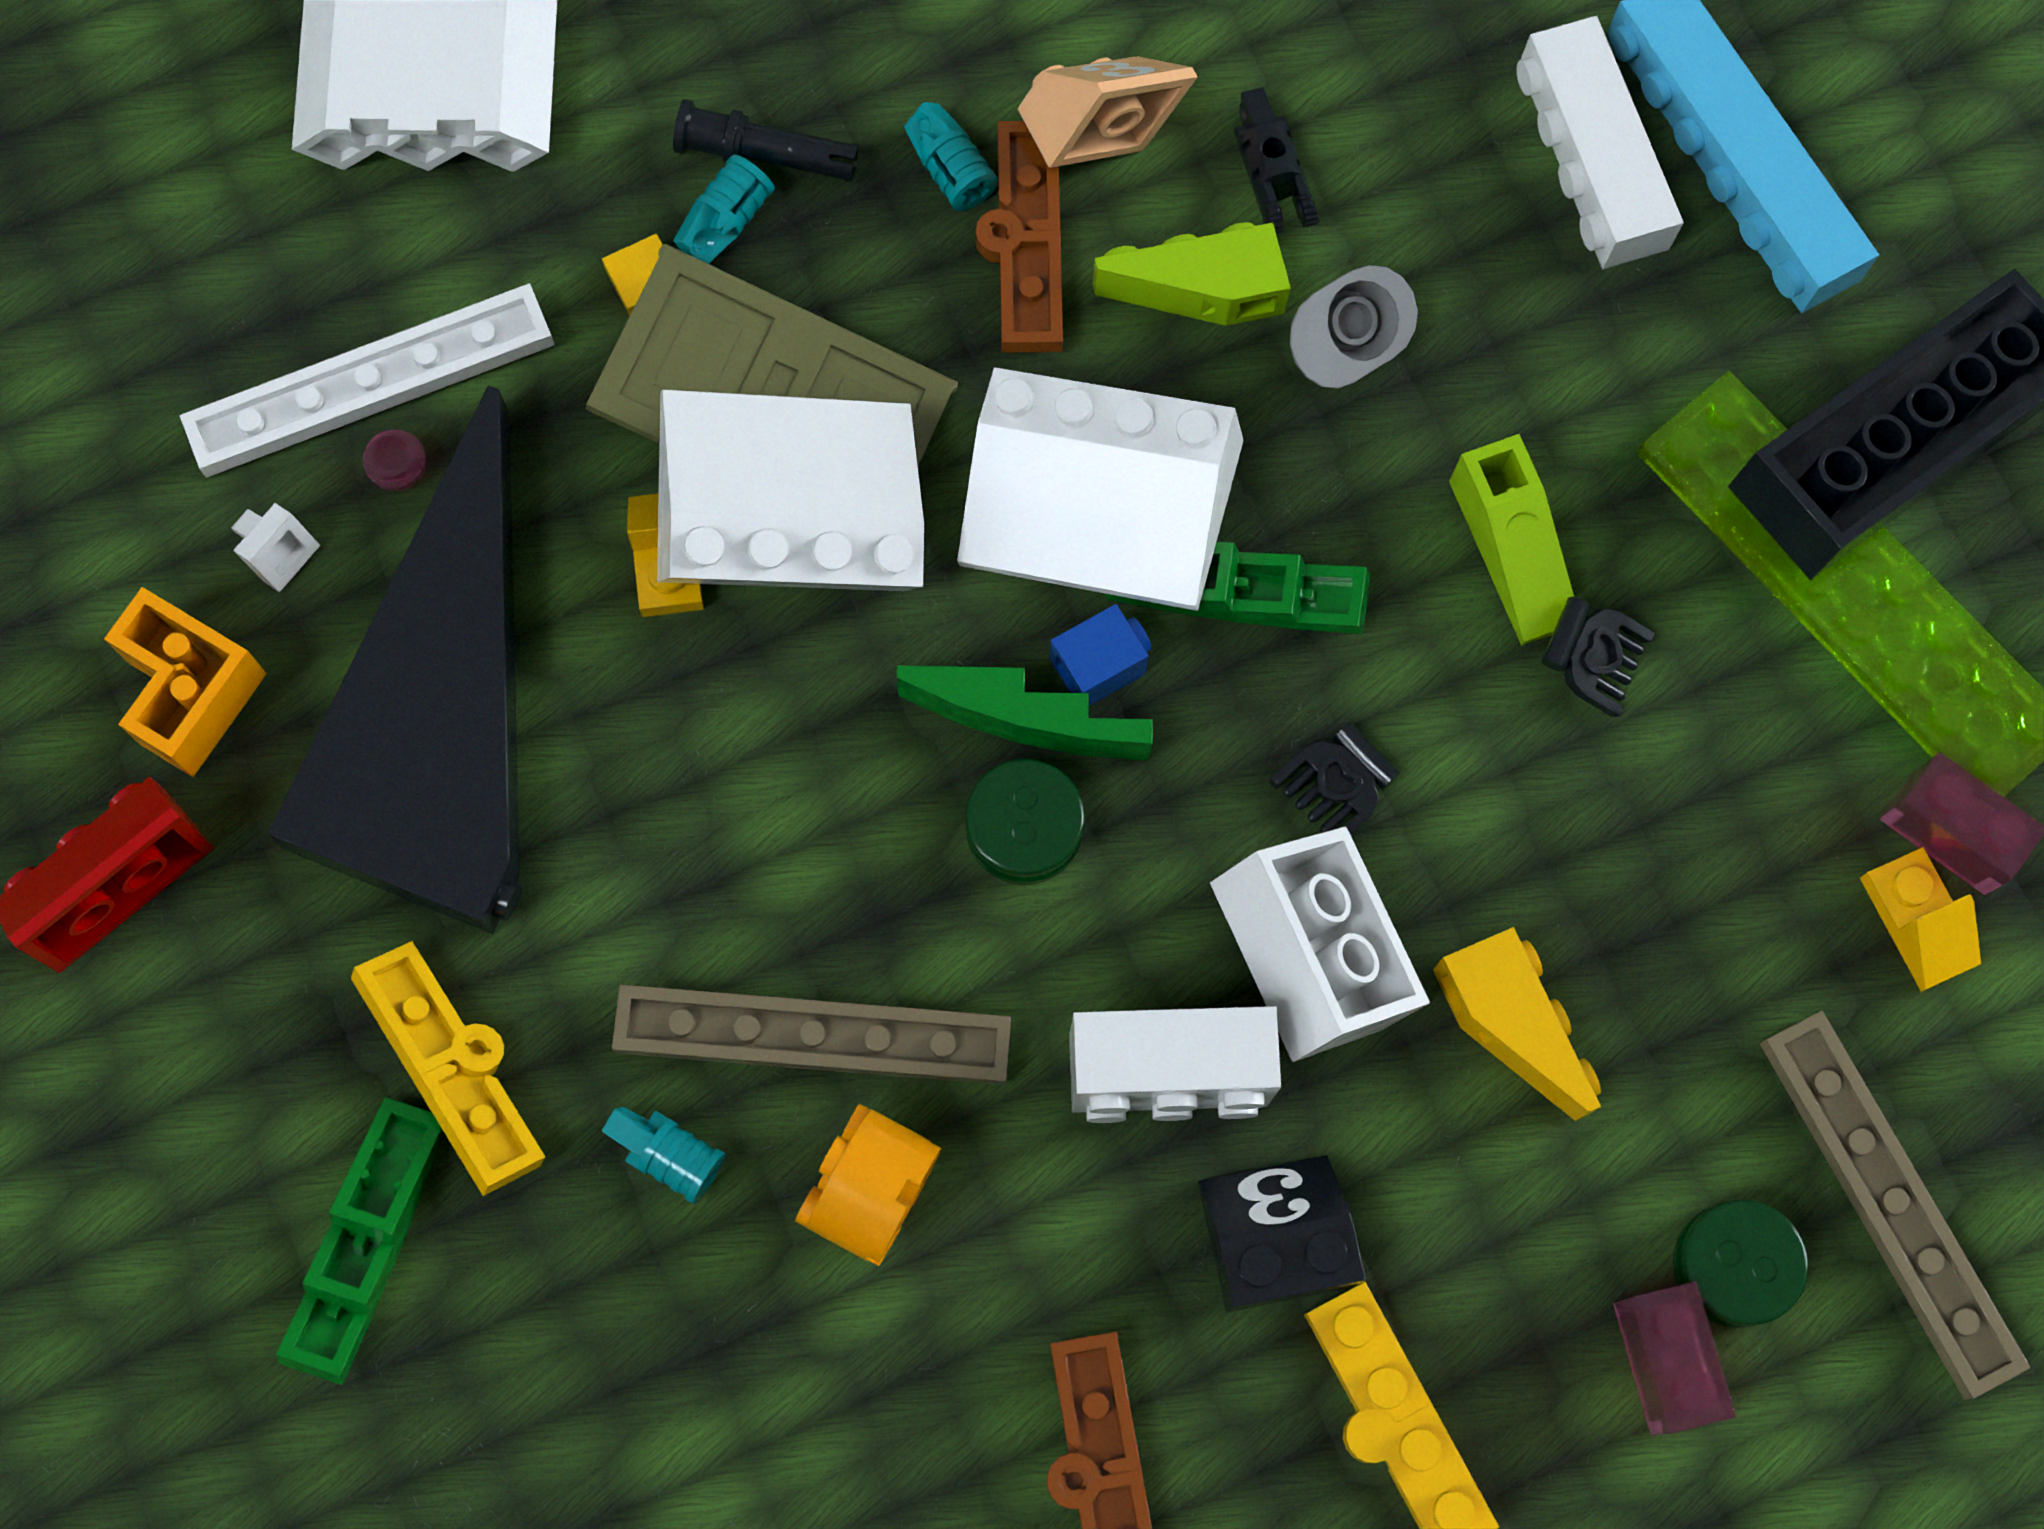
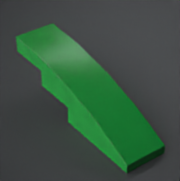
(1278, 592)
(997, 704)
(362, 1241)

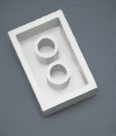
(1319, 942)
(1174, 1062)

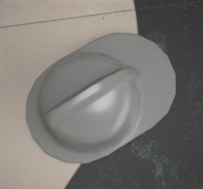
(1353, 326)

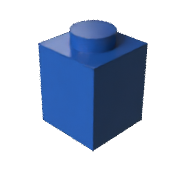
(1101, 654)

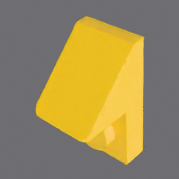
(653, 596)
(1926, 925)

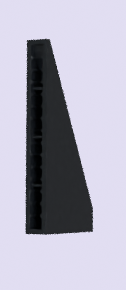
(421, 741)

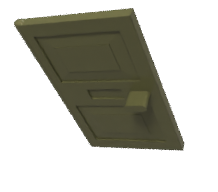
(727, 336)

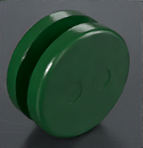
(1024, 821)
(1743, 1261)

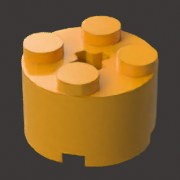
(868, 1184)

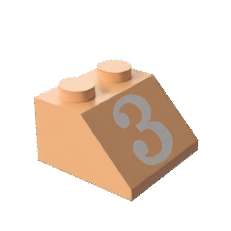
(1102, 107)

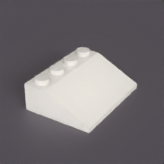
(1098, 487)
(788, 492)

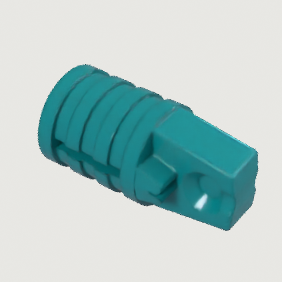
(950, 157)
(723, 209)
(666, 1152)

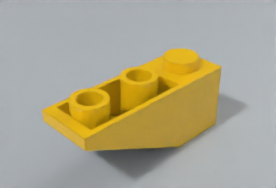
(1507, 1011)

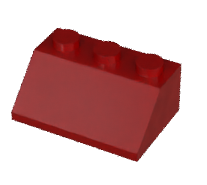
(100, 875)

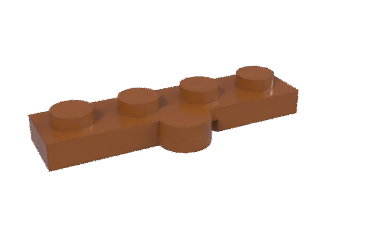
(1026, 243)
(1103, 1461)

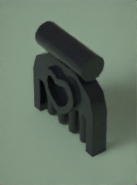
(1591, 646)
(1344, 775)

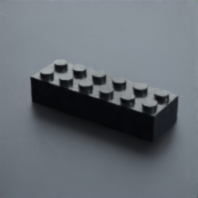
(1901, 428)

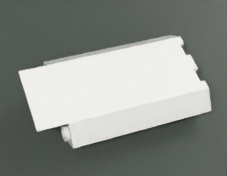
(425, 80)

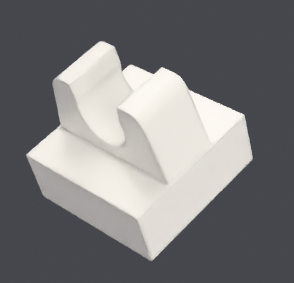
(273, 545)

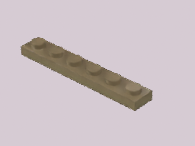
(812, 1034)
(1895, 1206)

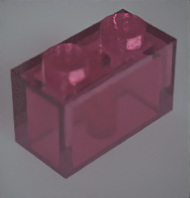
(1963, 824)
(1674, 1359)

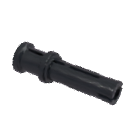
(734, 134)

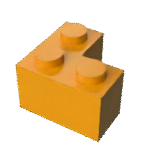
(195, 681)

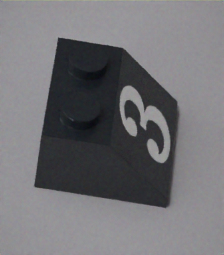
(1280, 1233)

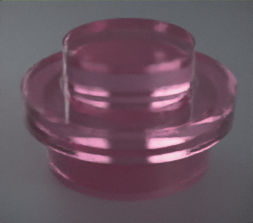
(394, 460)

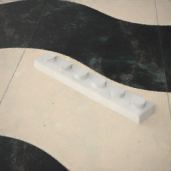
(366, 380)

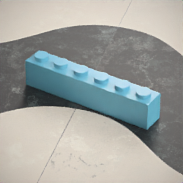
(1743, 148)

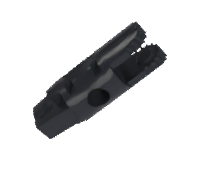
(1272, 161)

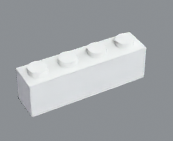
(1598, 143)

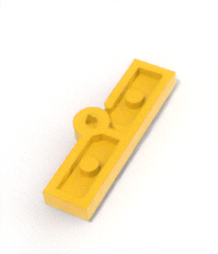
(449, 1066)
(1395, 1415)

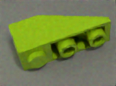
(1206, 278)
(1514, 534)

